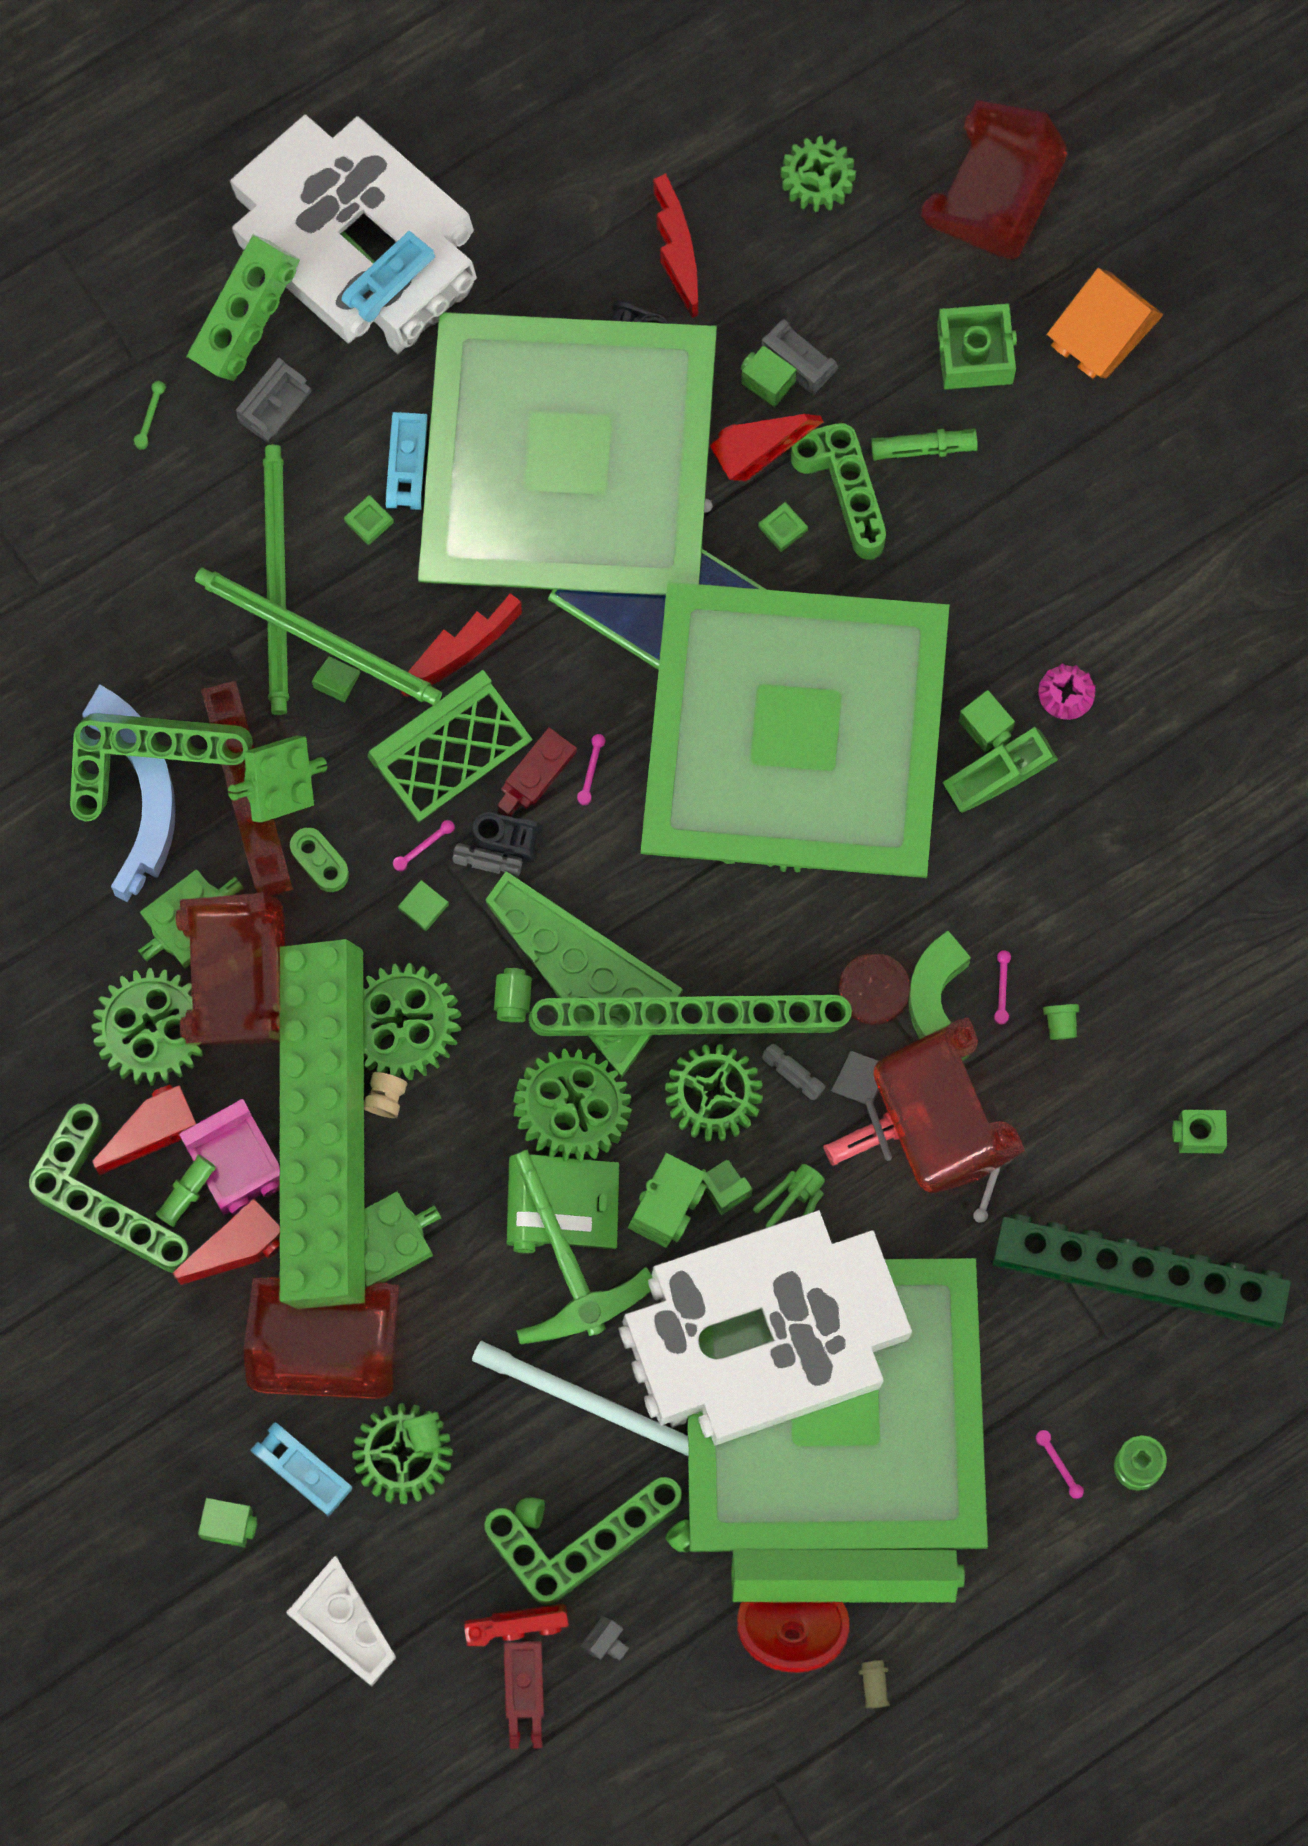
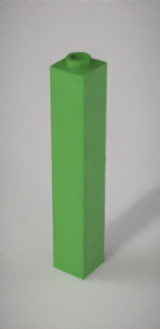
(845, 1575)

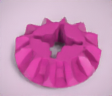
(1076, 704)

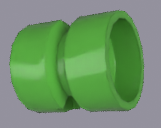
(1140, 1463)

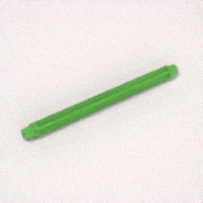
(275, 570)
(318, 636)

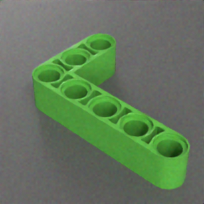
(145, 746)
(97, 1204)
(584, 1546)

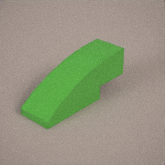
(1000, 770)

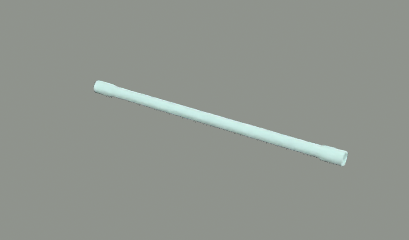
(506, 1364)

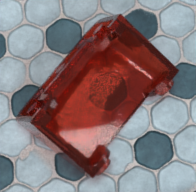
(1001, 179)
(233, 968)
(940, 1112)
(321, 1348)

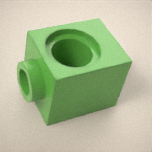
(768, 375)
(987, 722)
(1212, 1120)
(227, 1523)

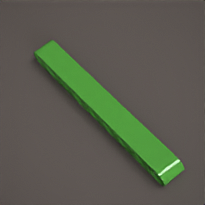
(705, 1006)

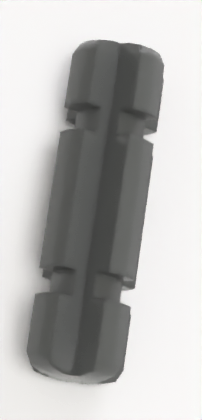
(487, 860)
(793, 1071)

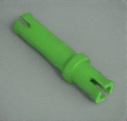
(924, 444)

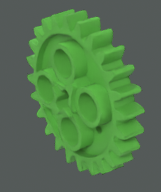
(400, 990)
(134, 1000)
(601, 1096)

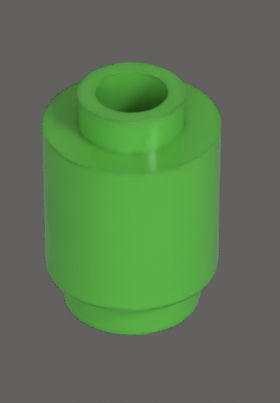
(512, 995)

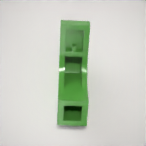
(934, 970)

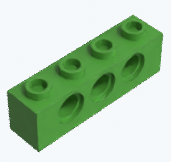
(228, 316)

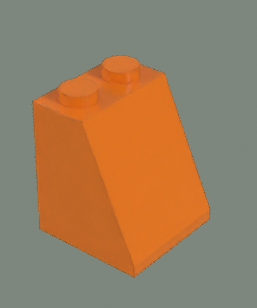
(1103, 324)

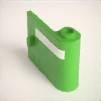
(574, 1195)

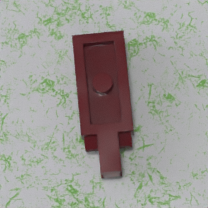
(536, 772)

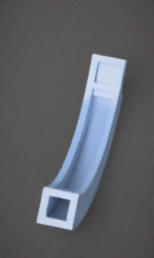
(157, 804)

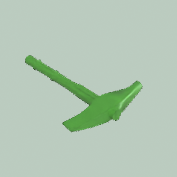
(587, 1309)

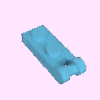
(388, 275)
(406, 459)
(302, 1470)

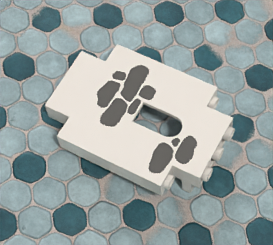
(316, 186)
(823, 1310)

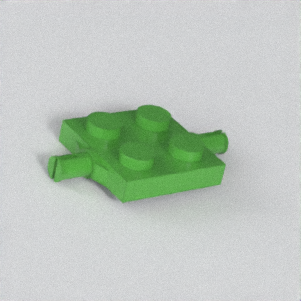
(278, 778)
(162, 915)
(394, 1238)

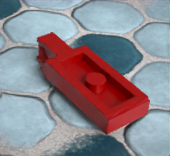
(515, 1624)

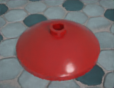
(817, 1627)

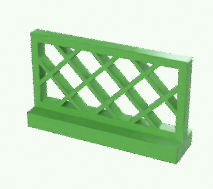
(430, 722)

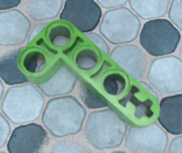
(848, 491)

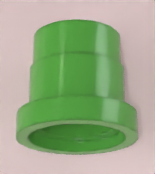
(1062, 1021)
(423, 1431)

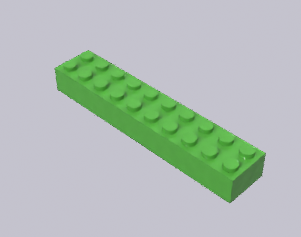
(321, 1125)

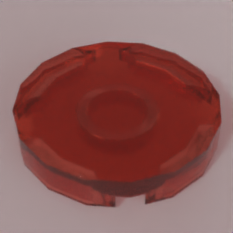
(875, 988)

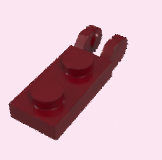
(524, 1689)

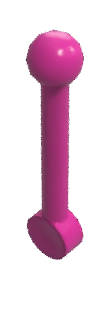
(584, 796)
(400, 863)
(1001, 1016)
(1043, 1438)

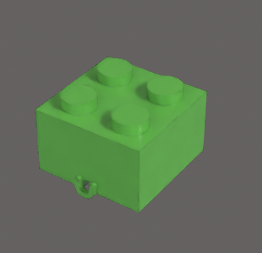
(976, 346)
(665, 1201)

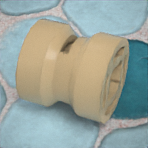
(385, 1095)

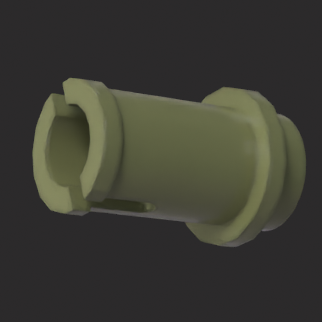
(874, 1684)

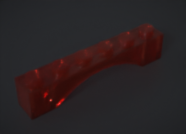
(259, 838)

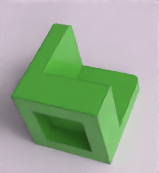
(726, 1187)

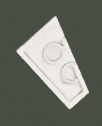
(342, 1623)

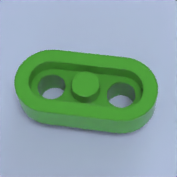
(320, 860)

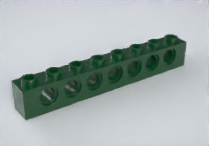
(1229, 1304)

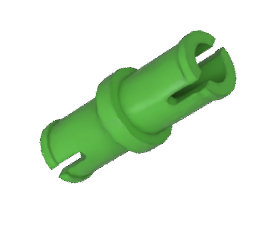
(186, 1190)

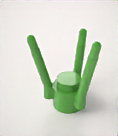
(803, 1185)

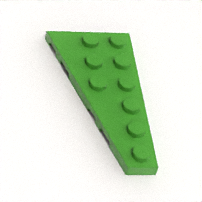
(579, 963)

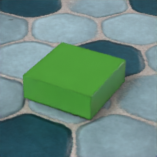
(368, 520)
(783, 527)
(423, 905)

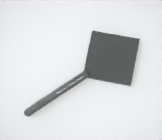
(858, 1083)

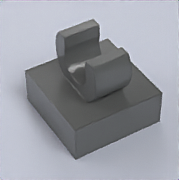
(603, 1640)

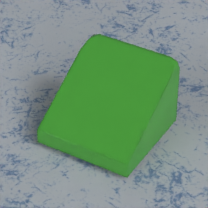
(335, 679)

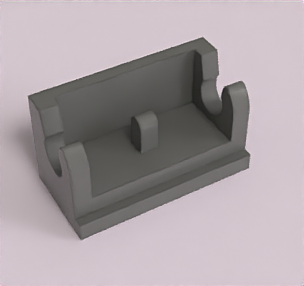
(811, 366)
(273, 401)

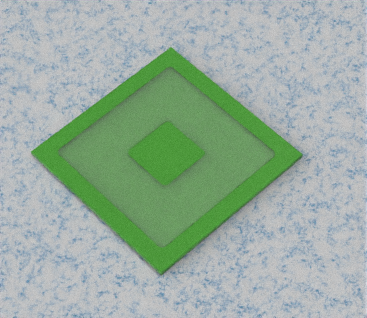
(567, 453)
(796, 730)
(872, 1469)

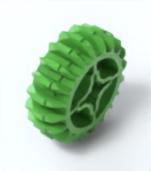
(727, 1100)
(385, 1454)

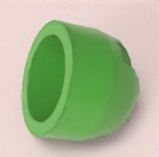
(530, 1512)
(679, 1536)

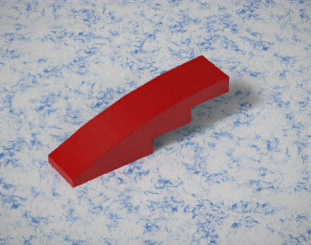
(678, 254)
(451, 652)

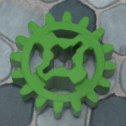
(828, 164)

